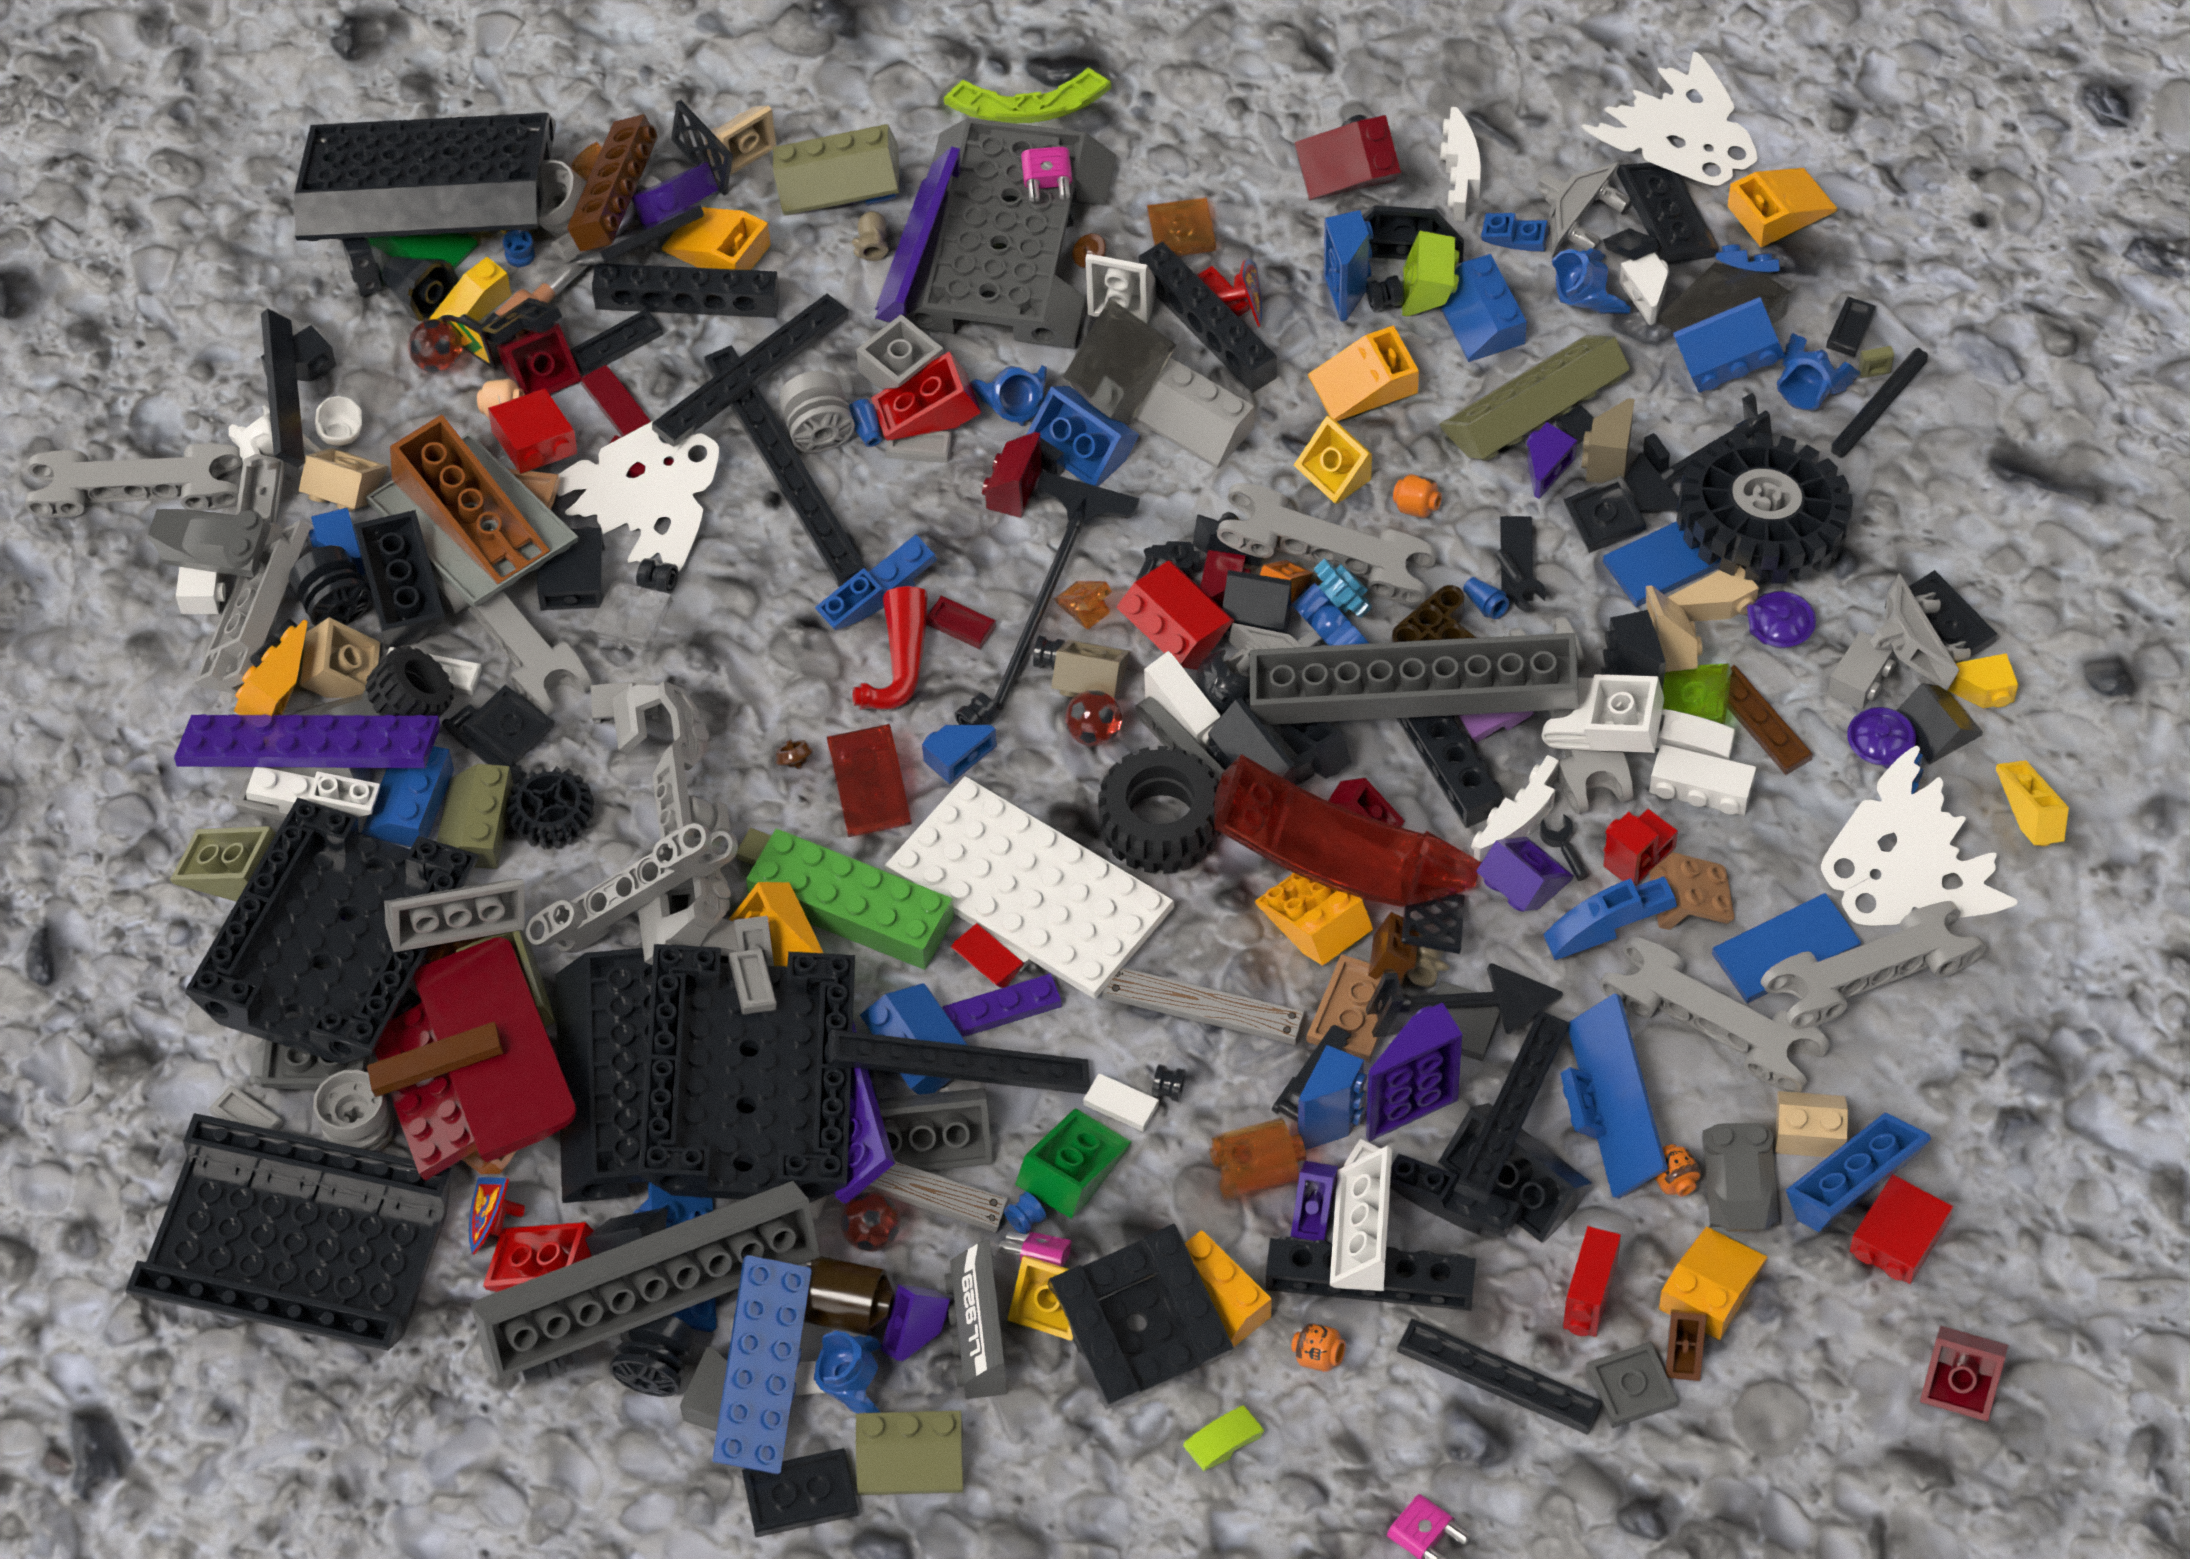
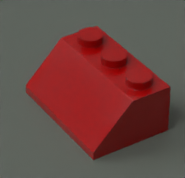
(1175, 614)

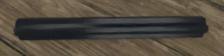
(1879, 402)

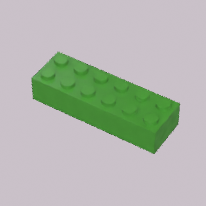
(857, 899)

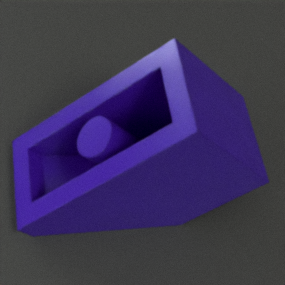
(1548, 456)
(1314, 1201)
(914, 1320)

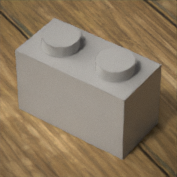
(1860, 672)

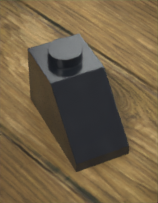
(312, 355)

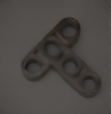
(1433, 611)

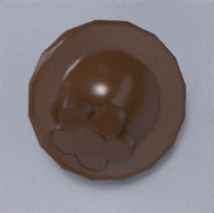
(1088, 244)
(793, 753)

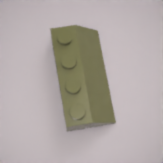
(836, 169)

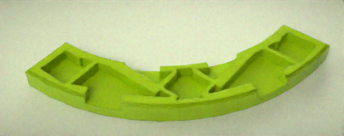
(1028, 106)

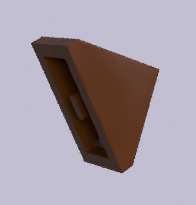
(1685, 1345)

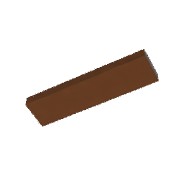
(1765, 724)
(435, 1059)

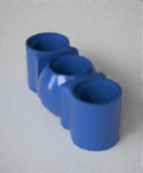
(1327, 618)

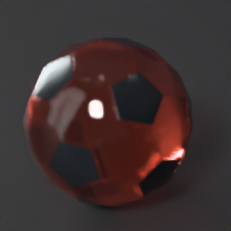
(435, 346)
(1093, 718)
(870, 1221)

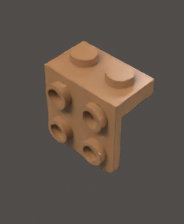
(1698, 888)

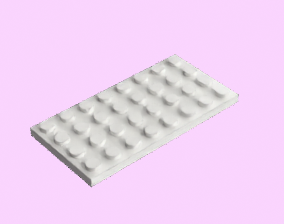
(1031, 886)

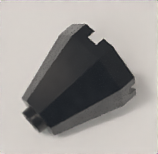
(419, 283)

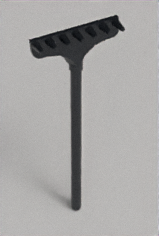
(1081, 504)

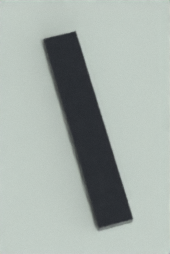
(282, 388)
(1499, 1376)

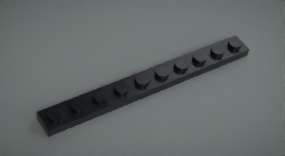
(791, 476)

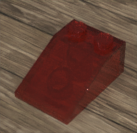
(868, 780)

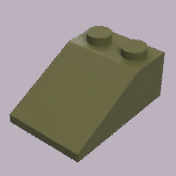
(222, 860)

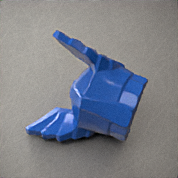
(1583, 281)
(1811, 376)
(1014, 393)
(847, 1369)

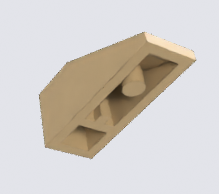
(1717, 596)

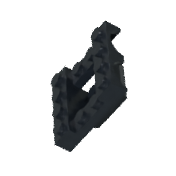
(1178, 1313)

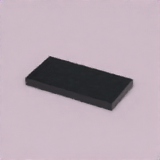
(1667, 212)
(639, 236)

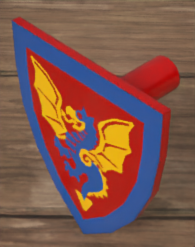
(1246, 286)
(489, 1210)

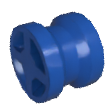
(518, 248)
(1025, 1213)

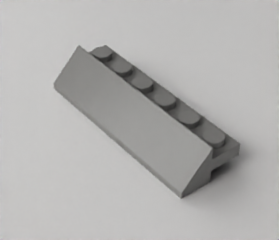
(252, 610)

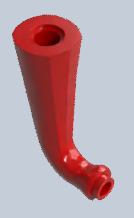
(906, 626)

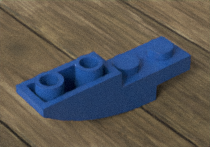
(865, 590)
(1599, 916)

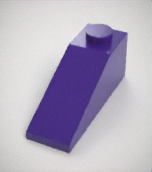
(674, 194)

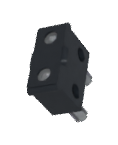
(362, 265)

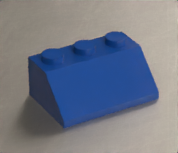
(1347, 260)
(1484, 310)
(1729, 345)
(1088, 438)
(410, 800)
(913, 1015)
(1332, 1098)

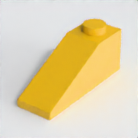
(476, 292)
(2034, 803)

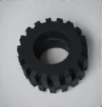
(409, 684)

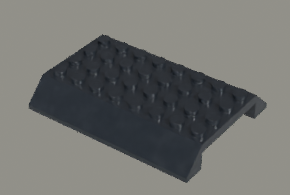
(295, 1233)

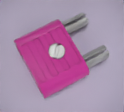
(1046, 169)
(1037, 1245)
(1422, 1527)

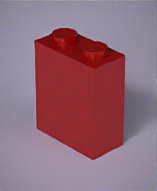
(532, 430)
(1901, 1229)
(1591, 1282)

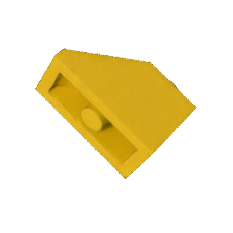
(1986, 681)

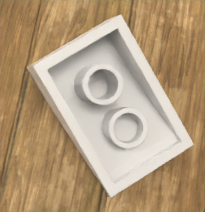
(1121, 280)

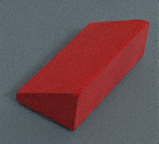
(988, 955)

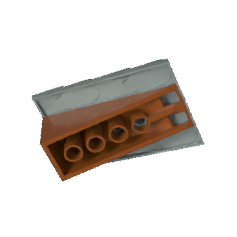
(472, 511)

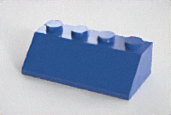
(1855, 1170)

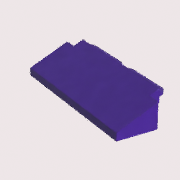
(915, 235)

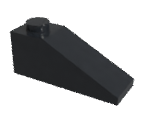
(1321, 740)

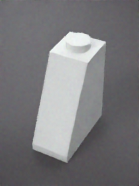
(1180, 697)

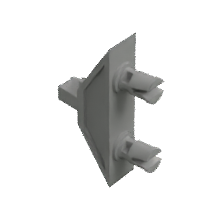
(1573, 199)
(1251, 638)
(1914, 638)

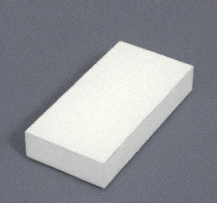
(1121, 1102)

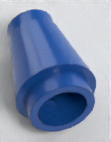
(866, 422)
(1487, 598)

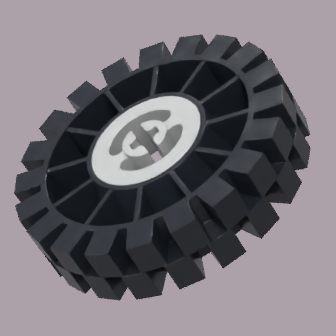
(1764, 508)

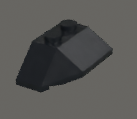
(1398, 227)

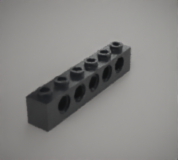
(686, 290)
(1210, 319)
(1470, 804)
(1418, 1290)

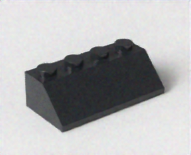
(399, 577)
(1531, 1176)

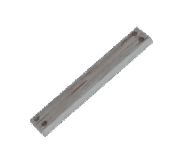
(1205, 1005)
(941, 1196)

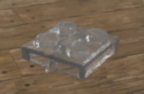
(630, 616)

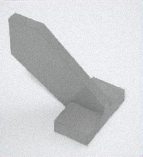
(741, 936)

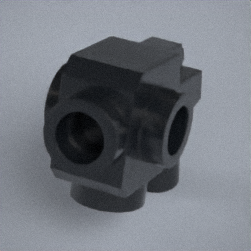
(1178, 552)

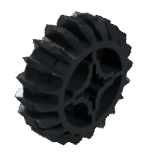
(554, 817)

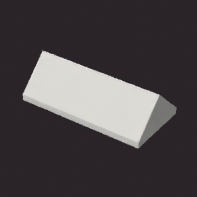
(1361, 1222)

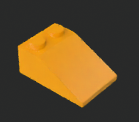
(1712, 1280)

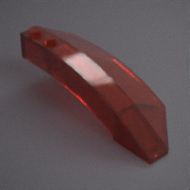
(1334, 842)

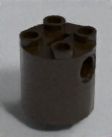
(847, 1296)

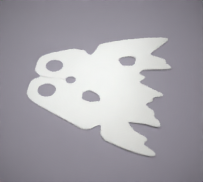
(1676, 115)
(644, 499)
(1919, 859)

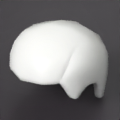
(338, 421)

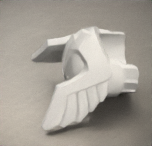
(258, 437)

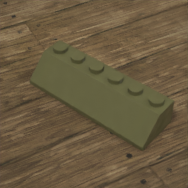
(1536, 396)

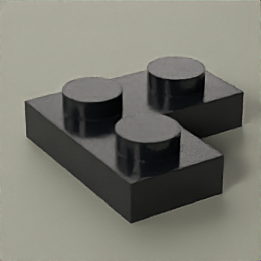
(529, 315)

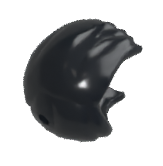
(1220, 684)

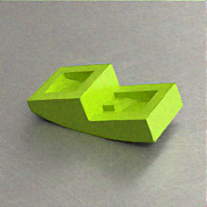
(1222, 1437)

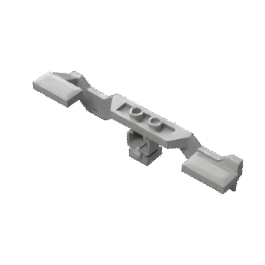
(675, 810)

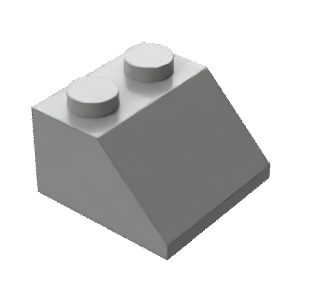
(896, 354)

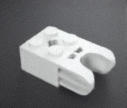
(1611, 715)

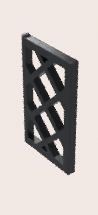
(714, 144)
(1429, 939)

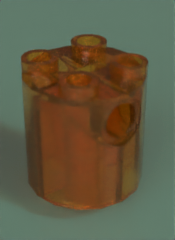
(1266, 1156)

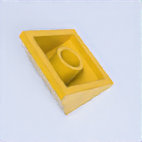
(1335, 461)
(1034, 1302)

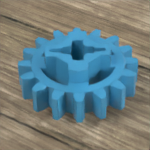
(1343, 588)

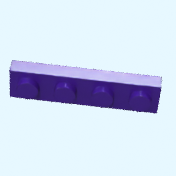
(1004, 1005)

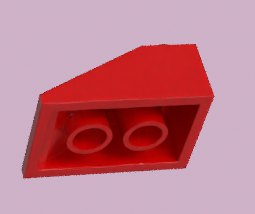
(928, 402)
(535, 1251)

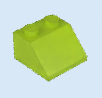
(1429, 273)

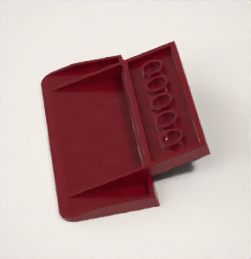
(491, 1103)

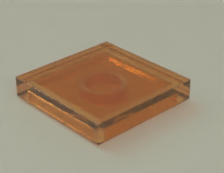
(1183, 226)

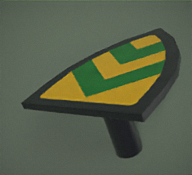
(473, 336)

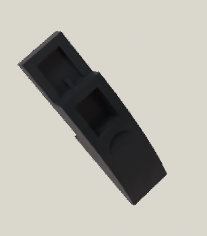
(1434, 1192)

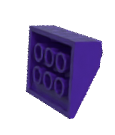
(1415, 1072)

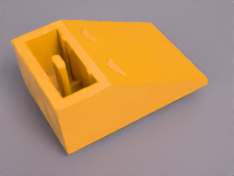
(1777, 203)
(721, 240)
(1366, 375)
(272, 682)
(1315, 916)
(786, 919)

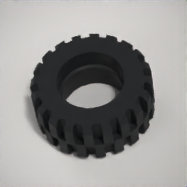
(1152, 775)

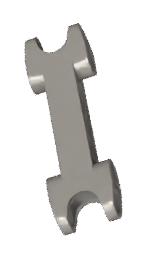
(85, 482)
(1278, 528)
(537, 664)
(1587, 768)
(675, 860)
(1827, 983)
(1762, 1040)

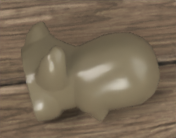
(872, 234)
(1427, 967)

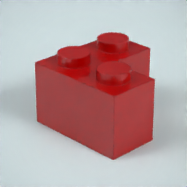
(1637, 845)

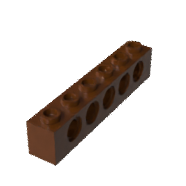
(612, 183)

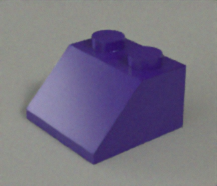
(1523, 873)

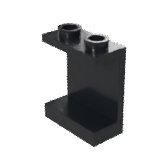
(575, 575)

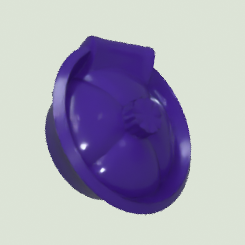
(1781, 619)
(1881, 735)

